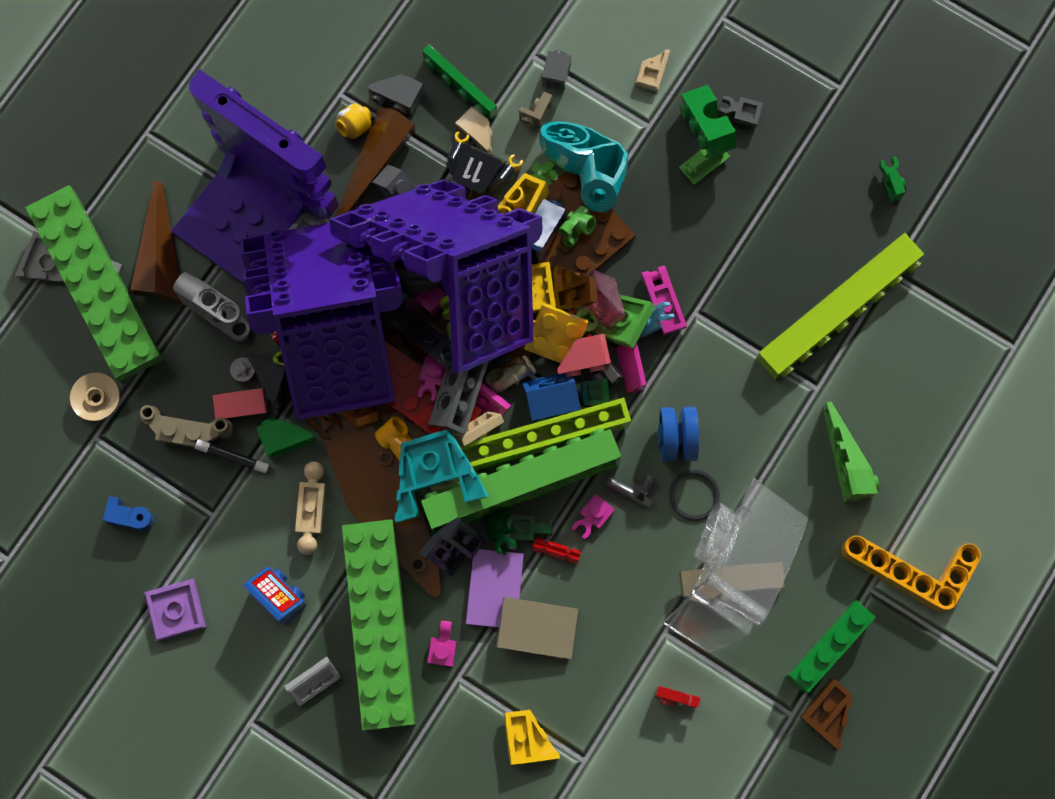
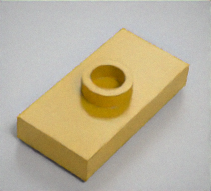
(542, 286)

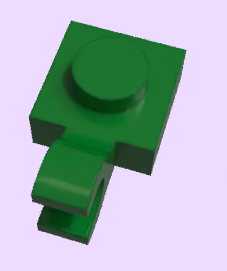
(894, 183)

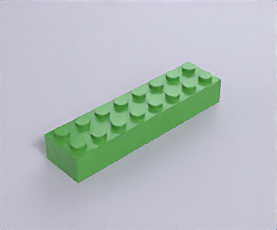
(94, 283)
(527, 479)
(378, 625)

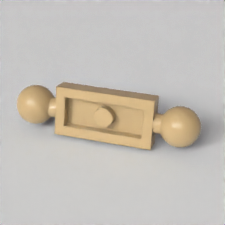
(310, 508)

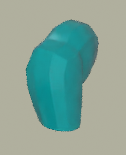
(590, 155)

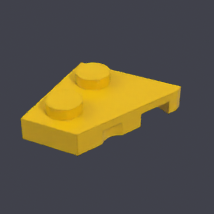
(526, 739)

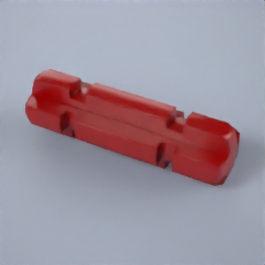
(556, 550)

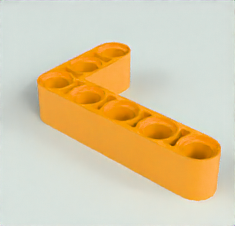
(912, 574)

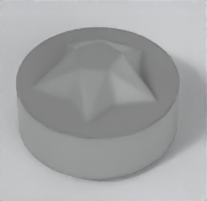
(242, 370)

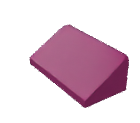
(631, 368)

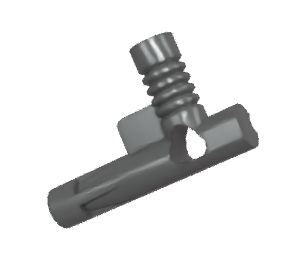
(634, 490)

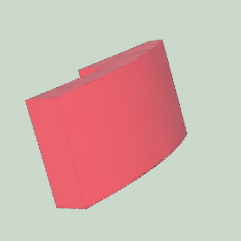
(240, 403)

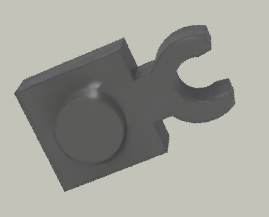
(745, 112)

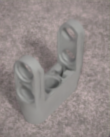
(200, 299)

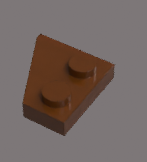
(573, 289)

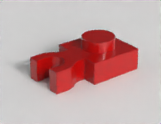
(670, 697)

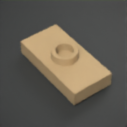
(479, 427)

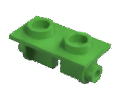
(701, 165)

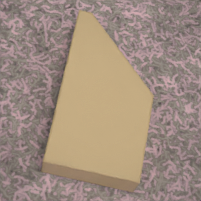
(652, 71)

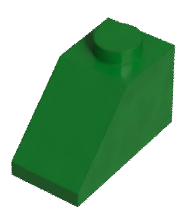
(282, 437)

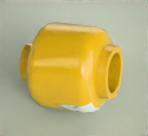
(353, 121)

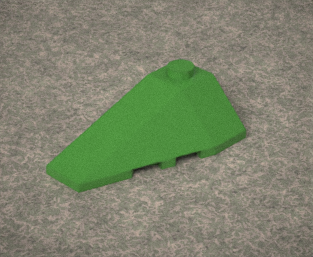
(852, 468)

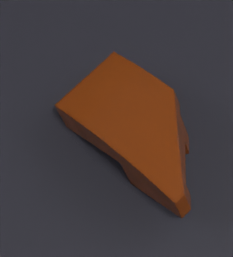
(360, 416)

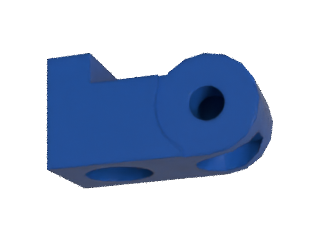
(118, 515)

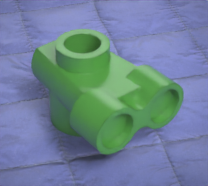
(577, 223)

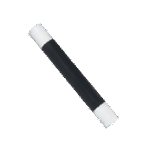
(231, 456)

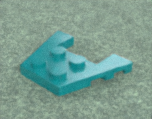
(433, 462)

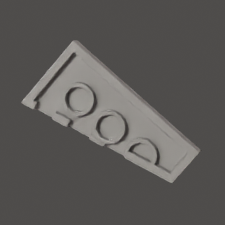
(40, 265)

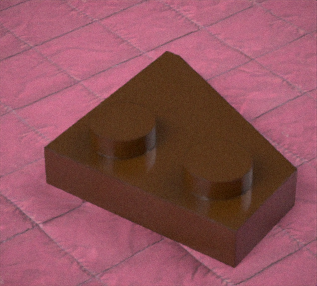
(829, 712)

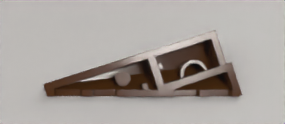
(385, 139)
(156, 261)

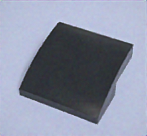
(451, 545)

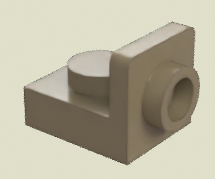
(538, 113)

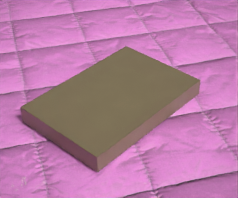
(537, 628)

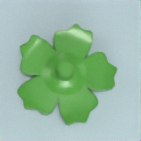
(545, 173)

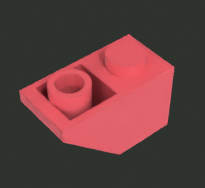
(585, 353)

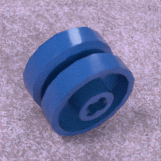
(675, 434)

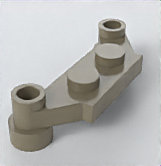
(184, 431)

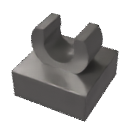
(610, 373)

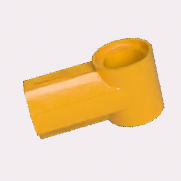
(393, 434)

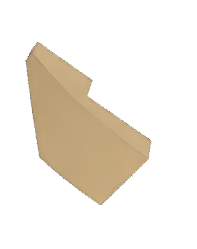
(477, 127)

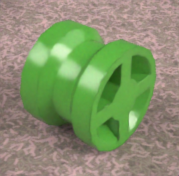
(591, 327)

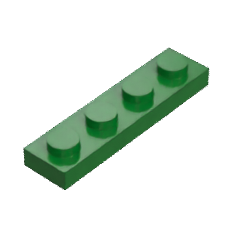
(465, 89)

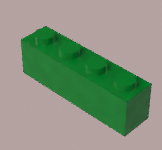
(830, 647)

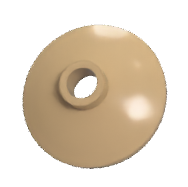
(86, 389)

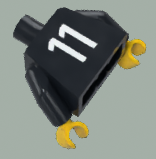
(477, 168)

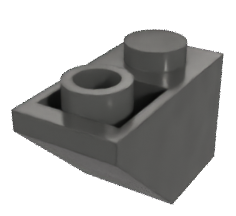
(397, 92)
(393, 182)

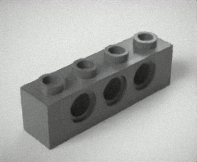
(457, 399)

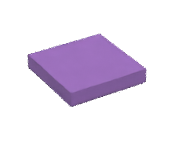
(175, 610)

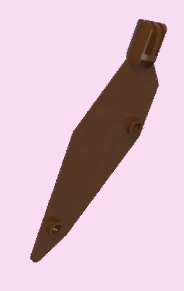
(370, 486)

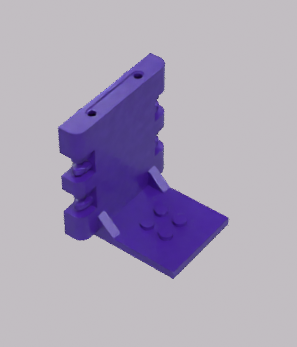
(261, 181)
(466, 247)
(326, 315)

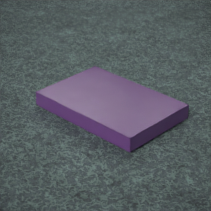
(491, 580)

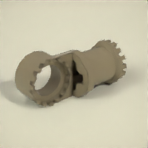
(509, 375)

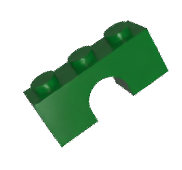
(713, 134)

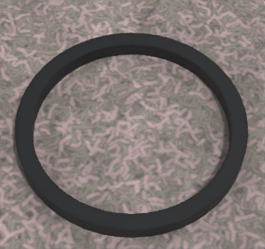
(699, 473)

